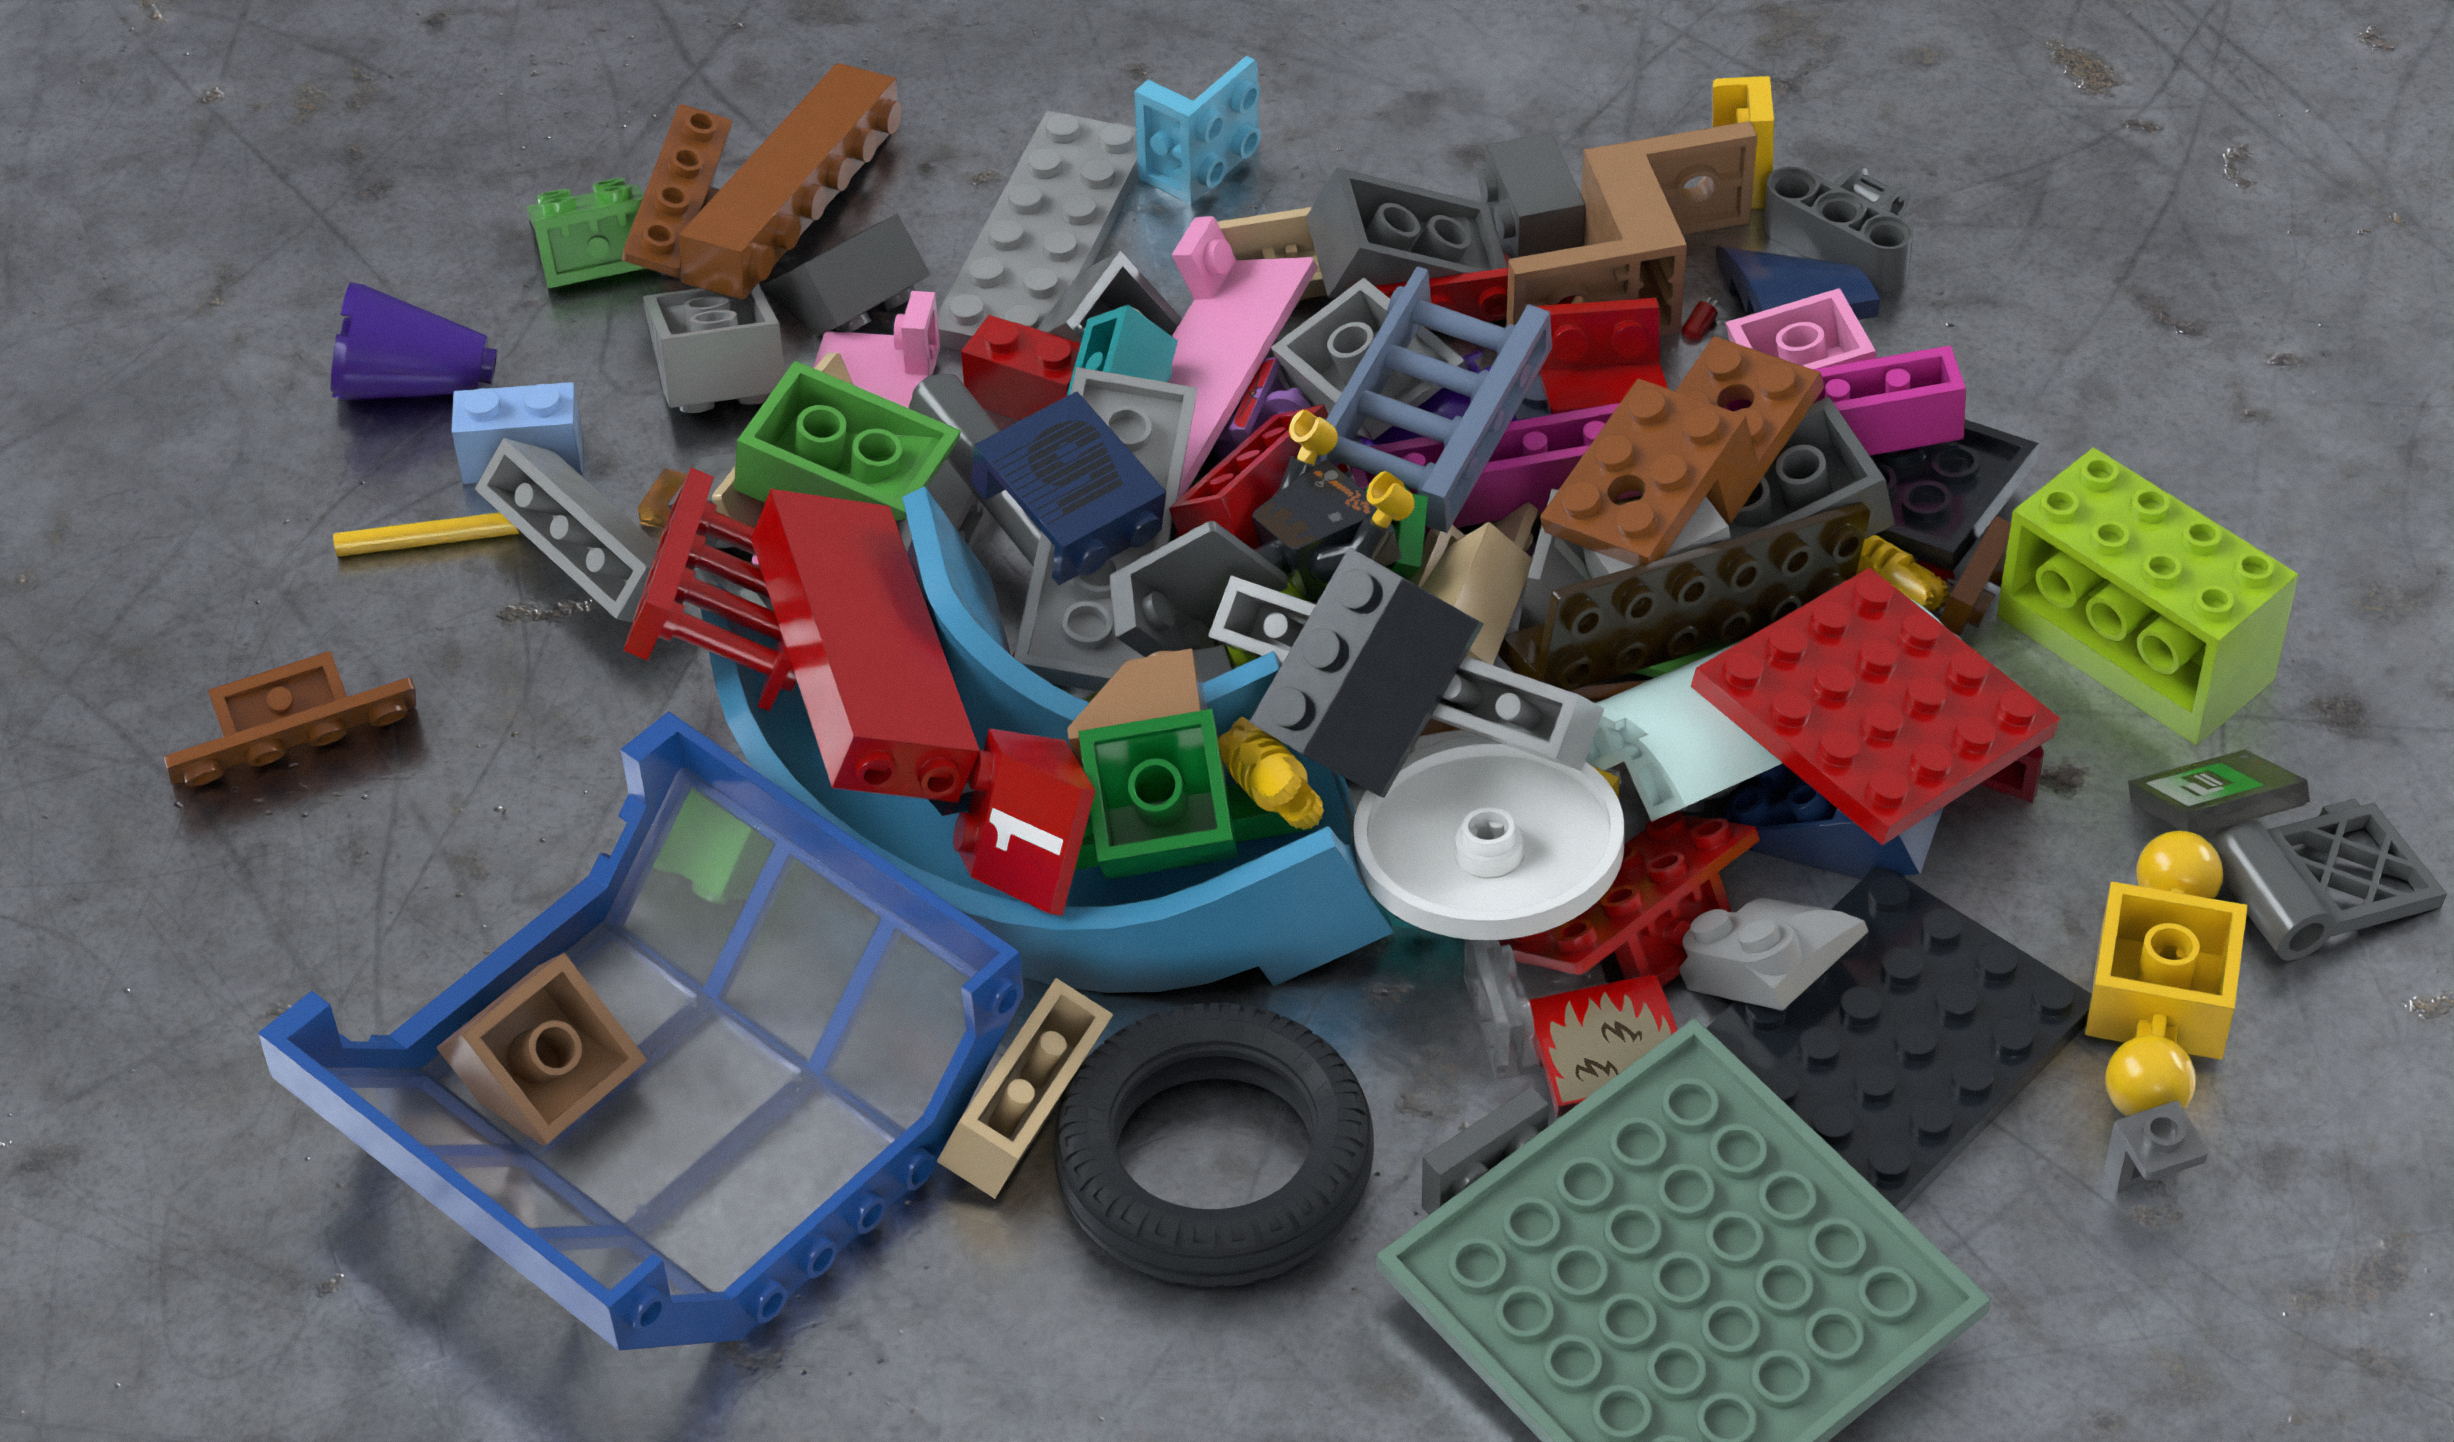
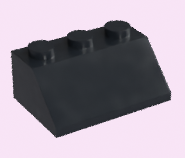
(1366, 673)

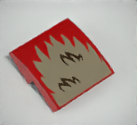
(1596, 1034)

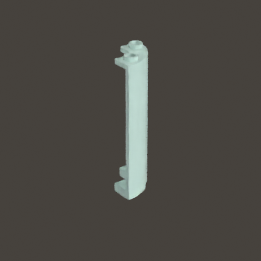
(1676, 742)

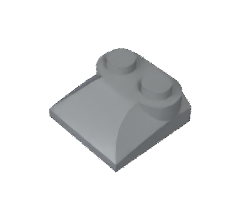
(1765, 950)

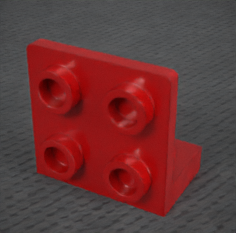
(1600, 352)

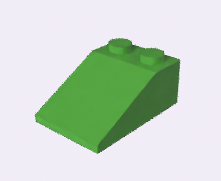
(838, 443)

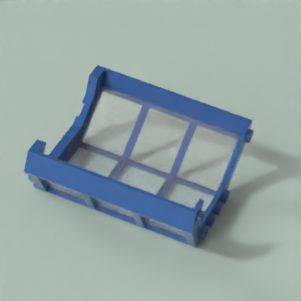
(798, 1037)

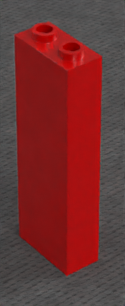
(863, 647)

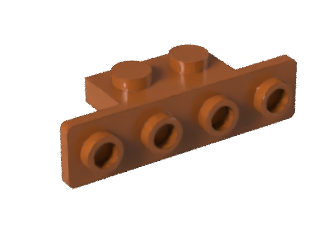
(677, 189)
(284, 710)

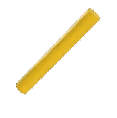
(422, 534)

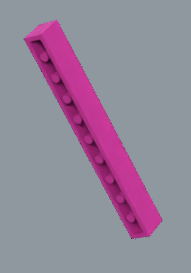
(1884, 400)

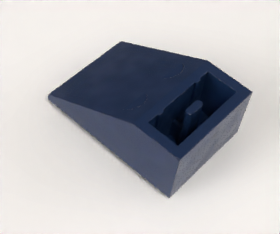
(1811, 831)

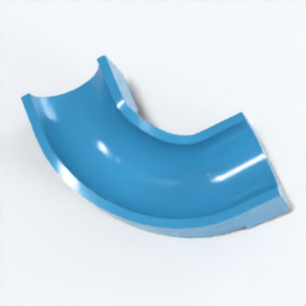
(1275, 907)

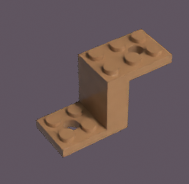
(1639, 221)

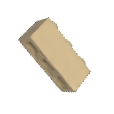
(1024, 1088)

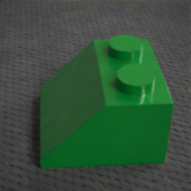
(1158, 794)

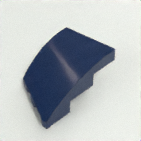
(1777, 279)

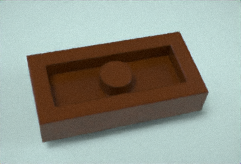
(1970, 597)

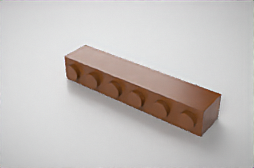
(789, 181)

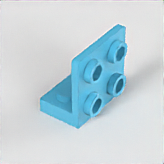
(1195, 143)

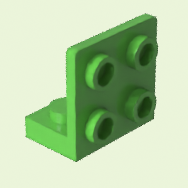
(585, 233)

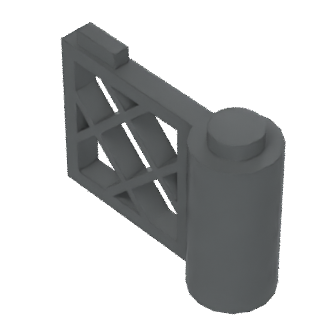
(2289, 892)

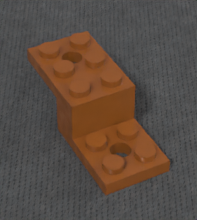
(1680, 451)

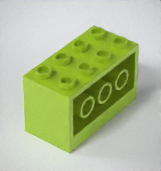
(2145, 595)

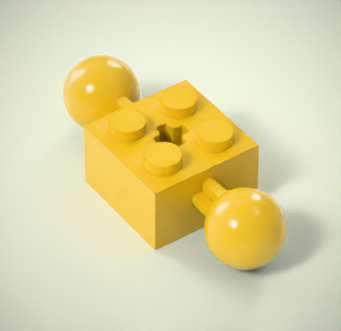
(2166, 972)

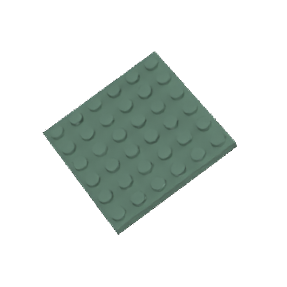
(1682, 1267)

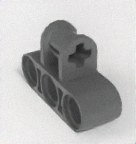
(1842, 221)

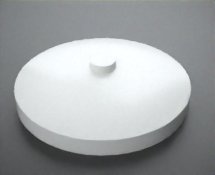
(1489, 840)

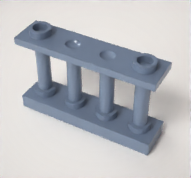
(1466, 439)

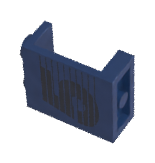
(1072, 484)

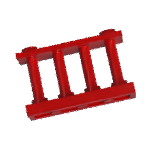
(673, 582)

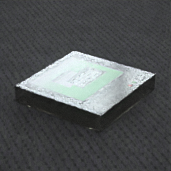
(2219, 792)

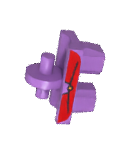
(1260, 401)

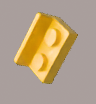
(1744, 101)

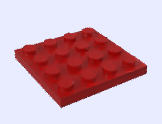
(1875, 704)

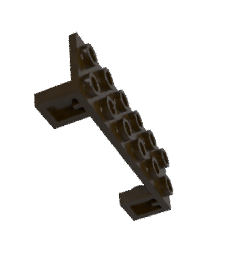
(1687, 601)

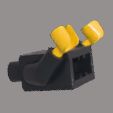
(1325, 512)

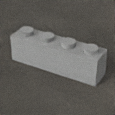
(571, 524)

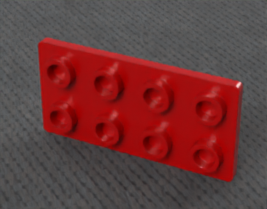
(1661, 888)

